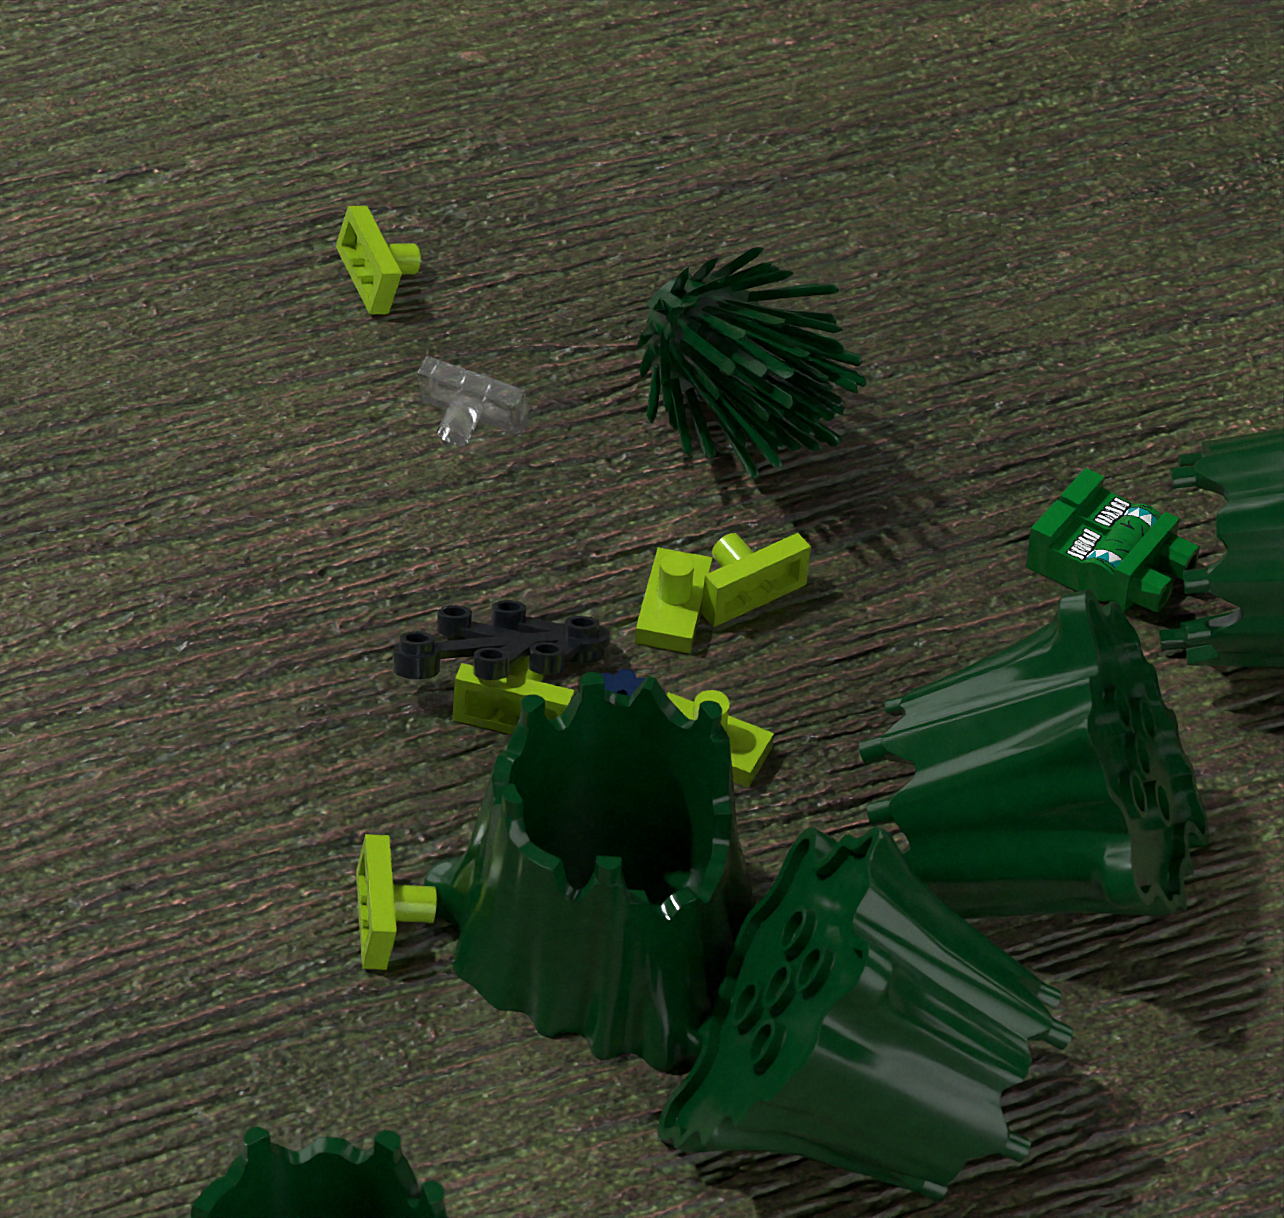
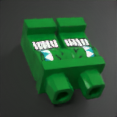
(1109, 546)

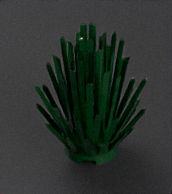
(718, 340)

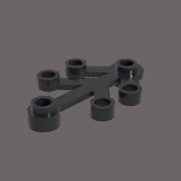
(501, 644)

